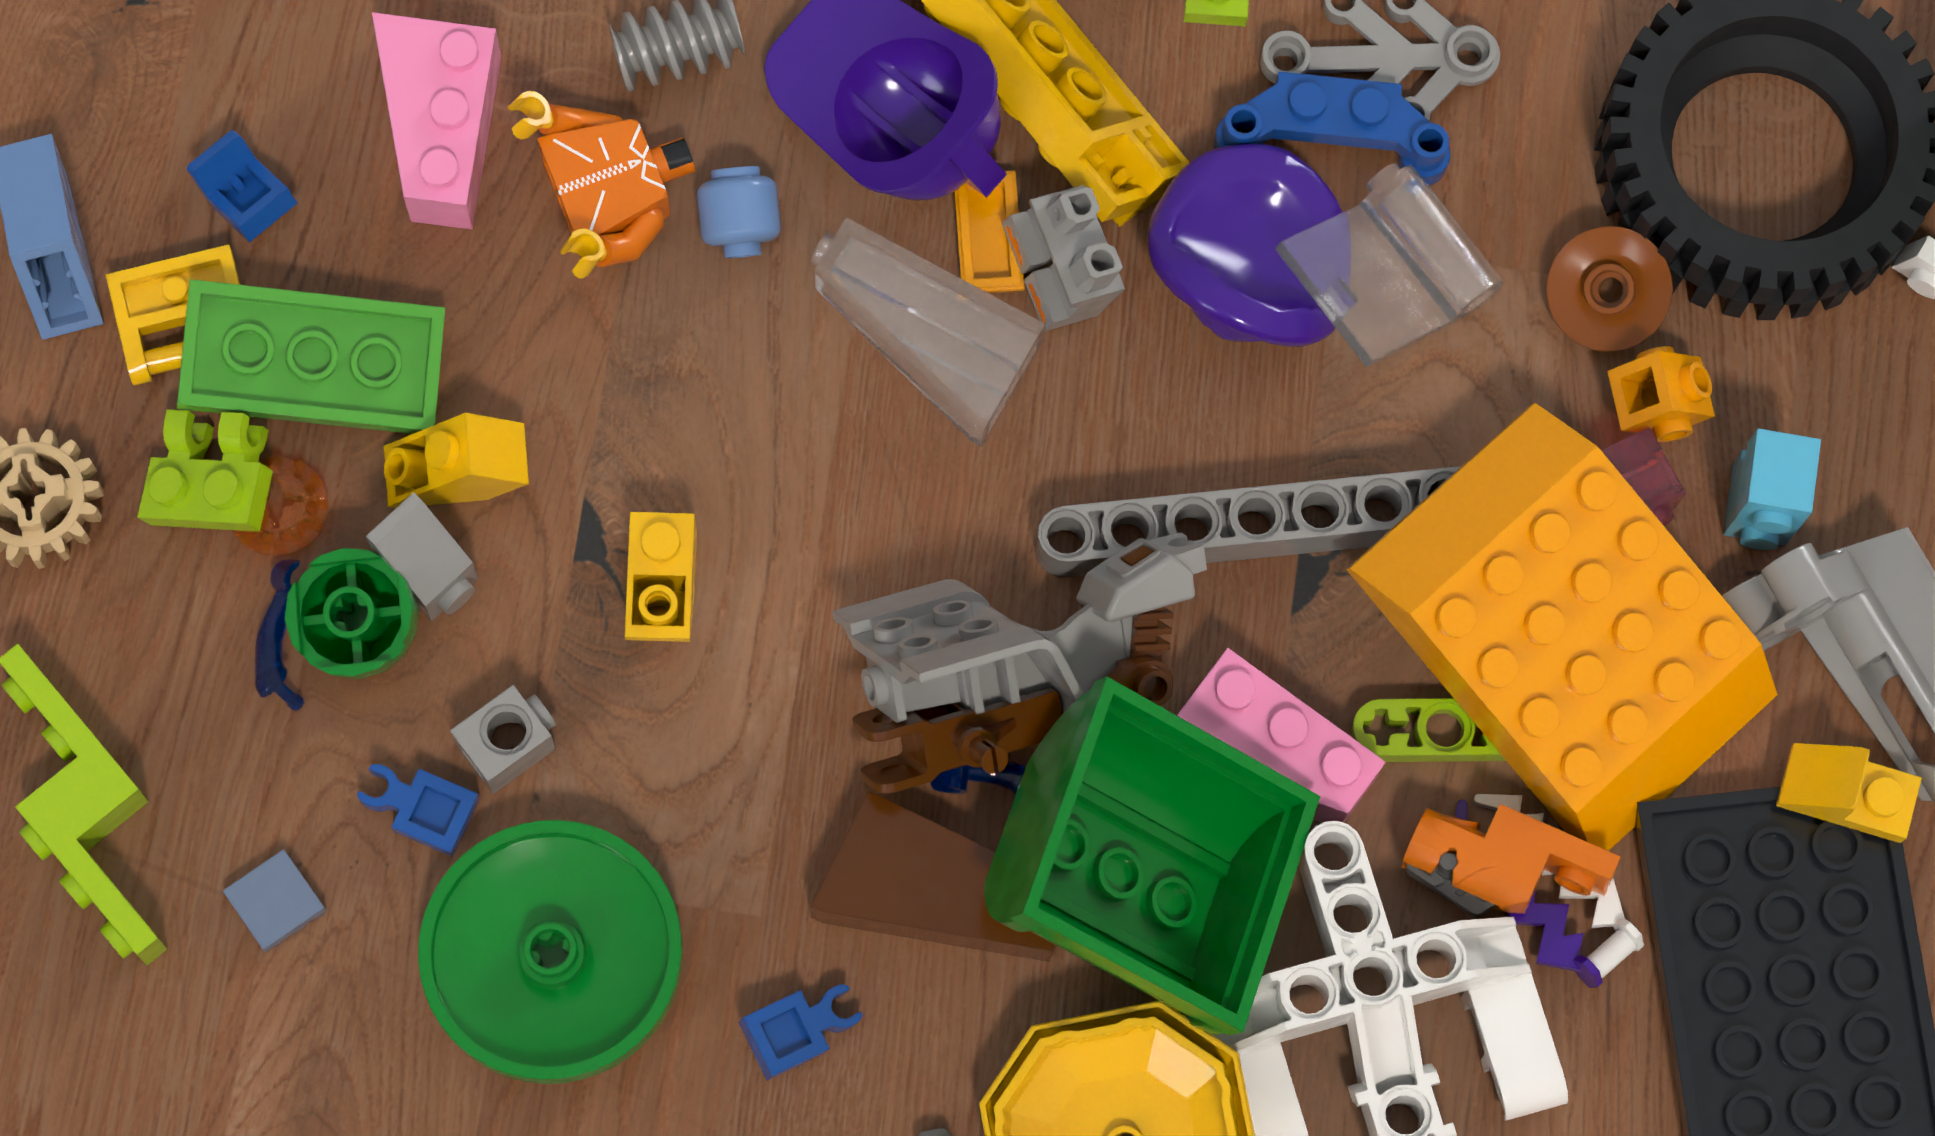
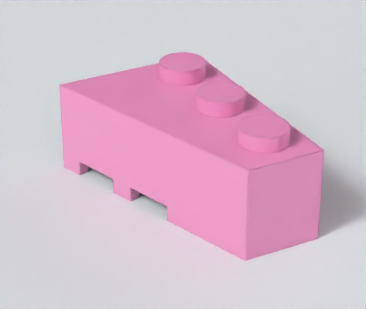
(440, 111)
(1284, 734)

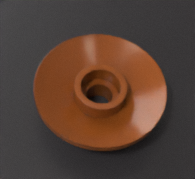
(1577, 281)

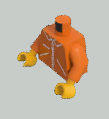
(603, 178)

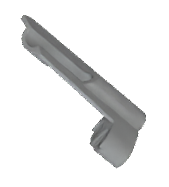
(1866, 620)

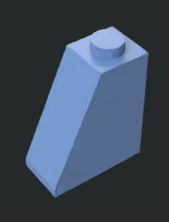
(46, 238)

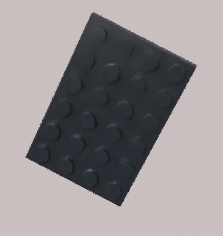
(1786, 971)

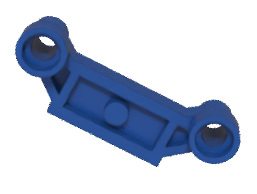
(1340, 114)

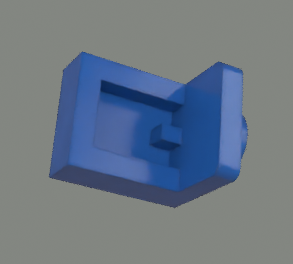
(240, 186)

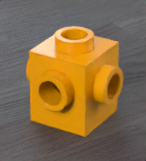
(1662, 393)

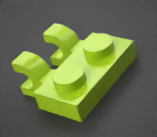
(203, 492)

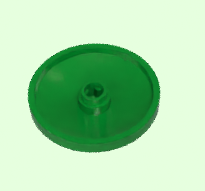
(550, 951)

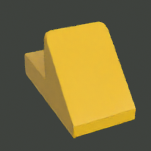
(1849, 790)

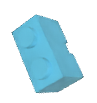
(1771, 489)

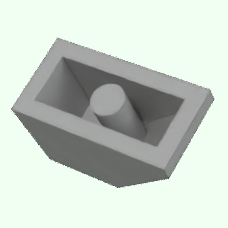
(426, 556)

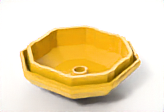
(1118, 1075)

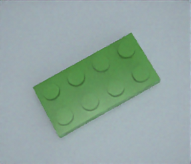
(310, 357)

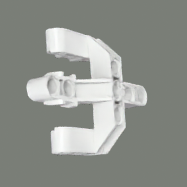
(1483, 962)

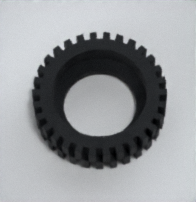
(1839, 59)

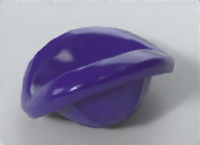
(1219, 237)

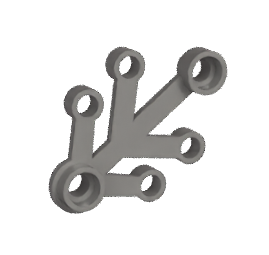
(1391, 53)

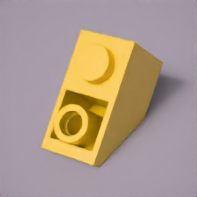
(457, 461)
(660, 576)

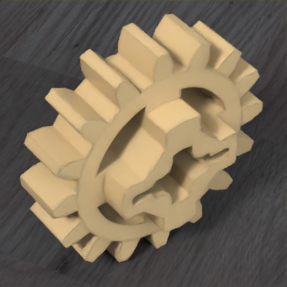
(58, 497)

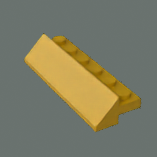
(1069, 101)

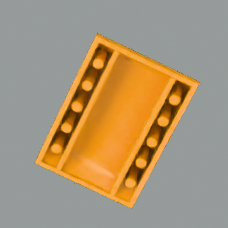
(1568, 625)

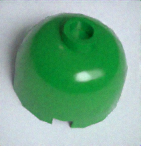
(351, 614)

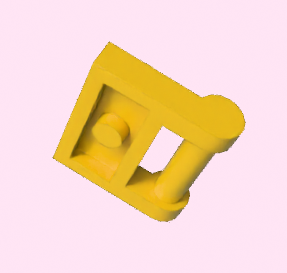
(155, 300)

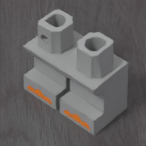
(1066, 236)

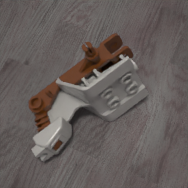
(977, 685)

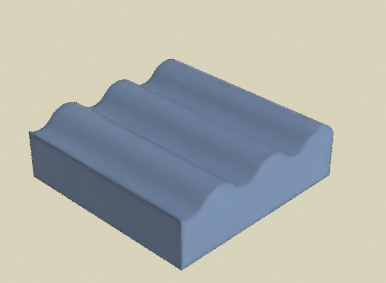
(274, 901)

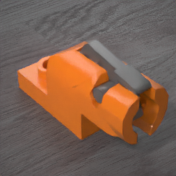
(1505, 863)

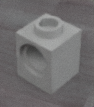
(501, 766)

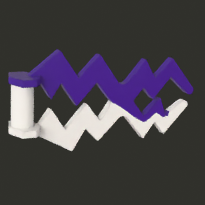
(1561, 950)

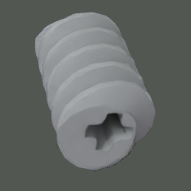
(675, 40)

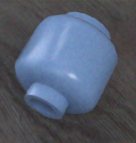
(738, 211)

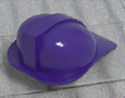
(890, 97)

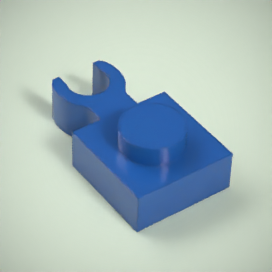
(428, 810)
(791, 1032)

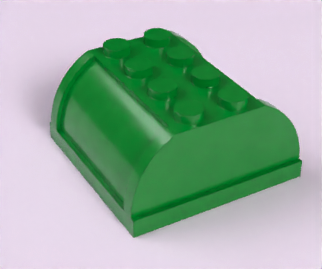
(1152, 854)

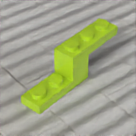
(79, 807)

